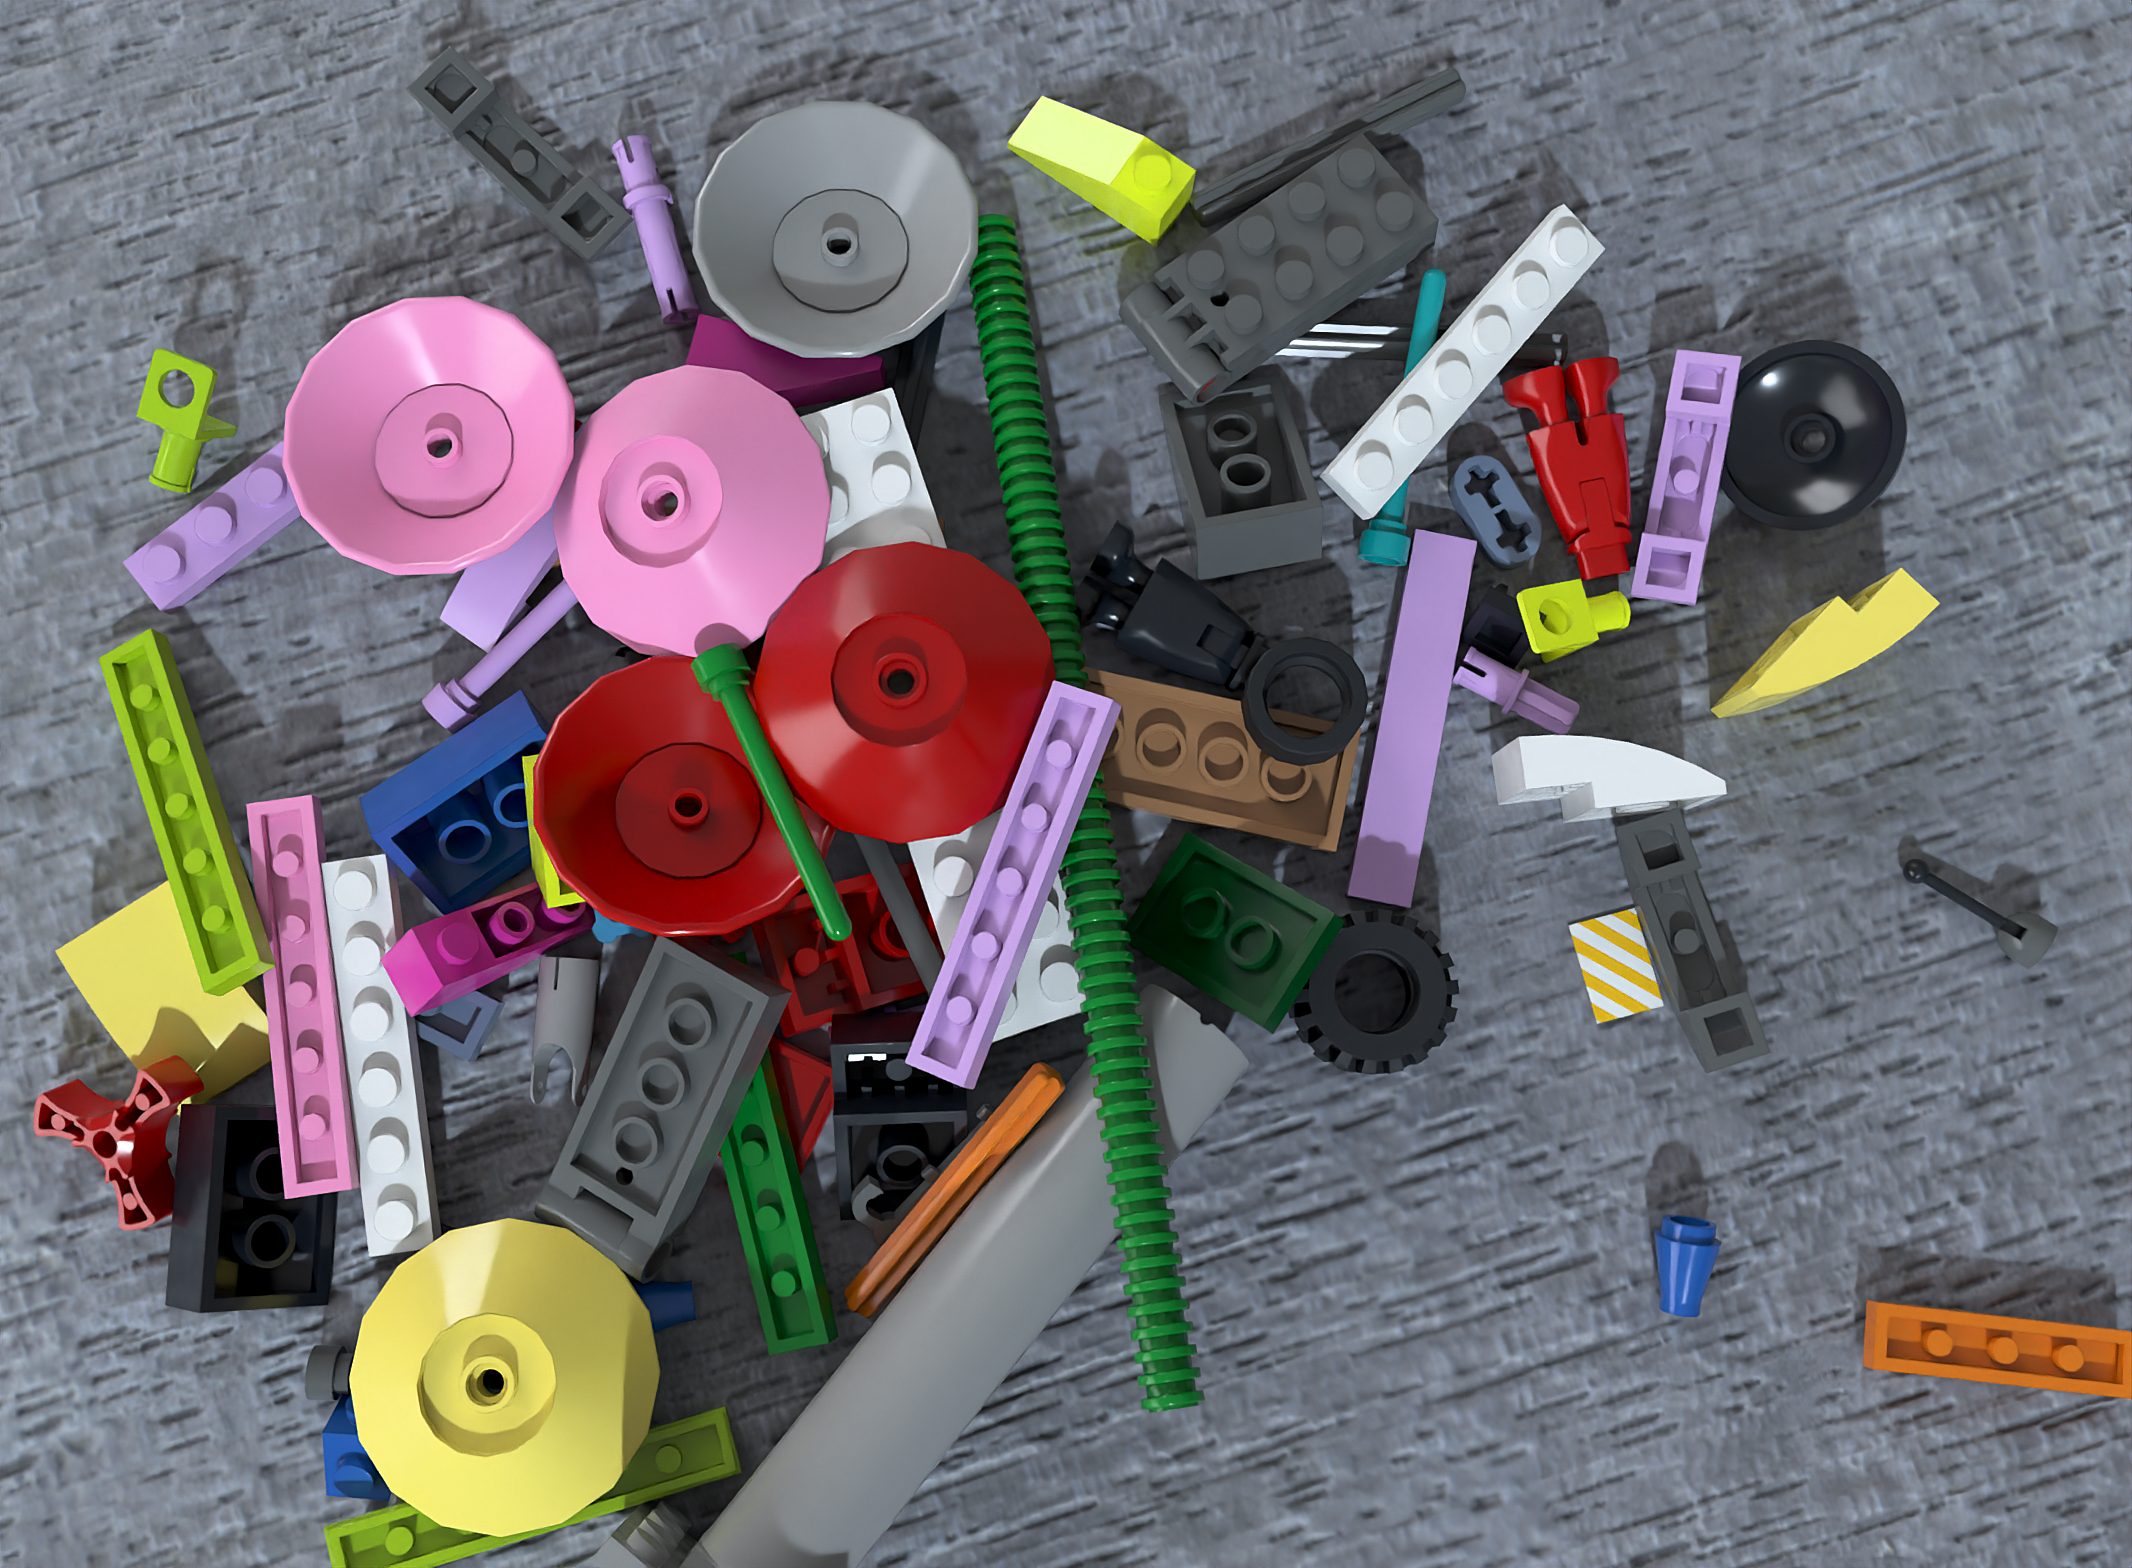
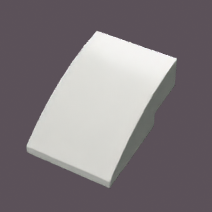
(1599, 777)

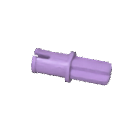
(1517, 693)

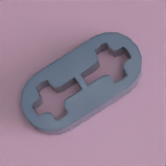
(1506, 504)

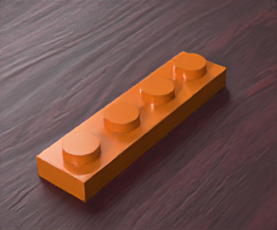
(1998, 1349)

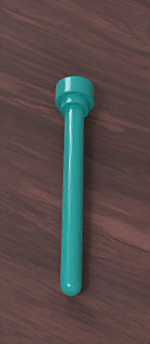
(1386, 537)

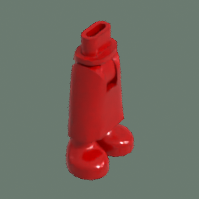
(1582, 464)

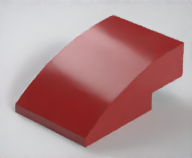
(846, 975)

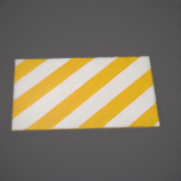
(1616, 965)

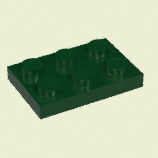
(1232, 931)

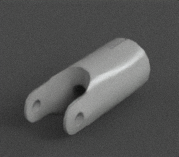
(564, 1020)

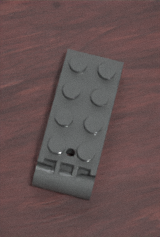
(1279, 270)
(662, 1103)

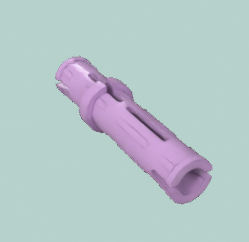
(649, 206)

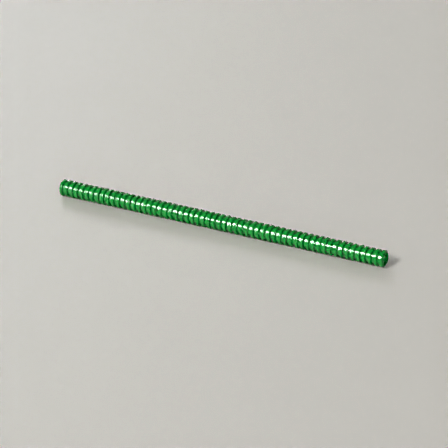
(1088, 859)

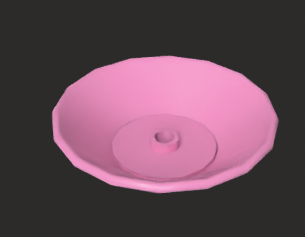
(394, 392)
(743, 523)

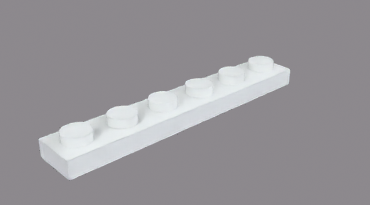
(1462, 363)
(380, 1058)

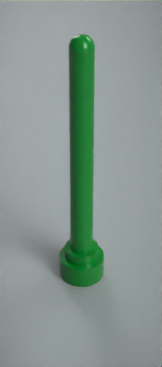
(724, 675)

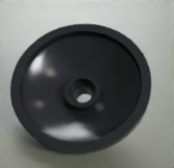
(1803, 391)

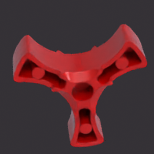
(125, 1135)

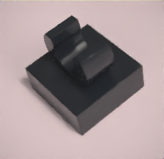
(1498, 627)

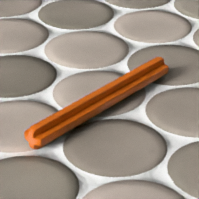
(954, 1189)

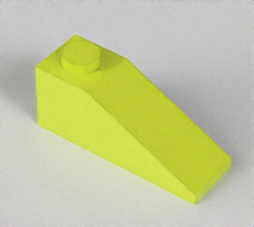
(1107, 167)

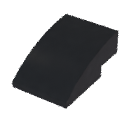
(886, 1112)

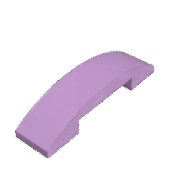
(1687, 477)
(494, 591)

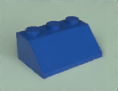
(461, 808)

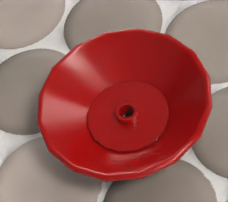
(919, 758)
(612, 795)

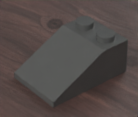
(1242, 479)

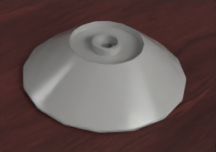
(825, 182)

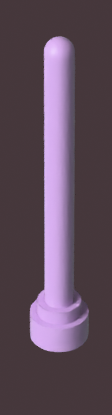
(456, 702)

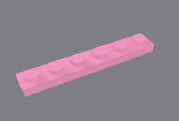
(302, 998)

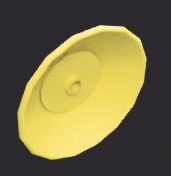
(571, 1361)

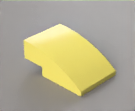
(1830, 643)
(152, 1002)

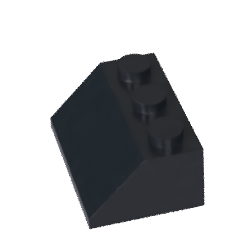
(232, 1228)

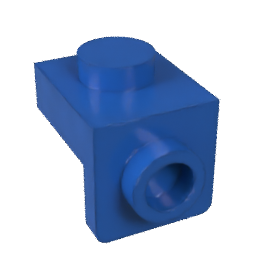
(346, 1463)

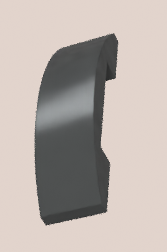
(518, 156)
(1685, 942)

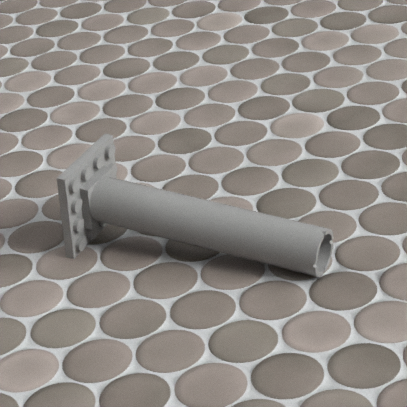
(948, 1331)

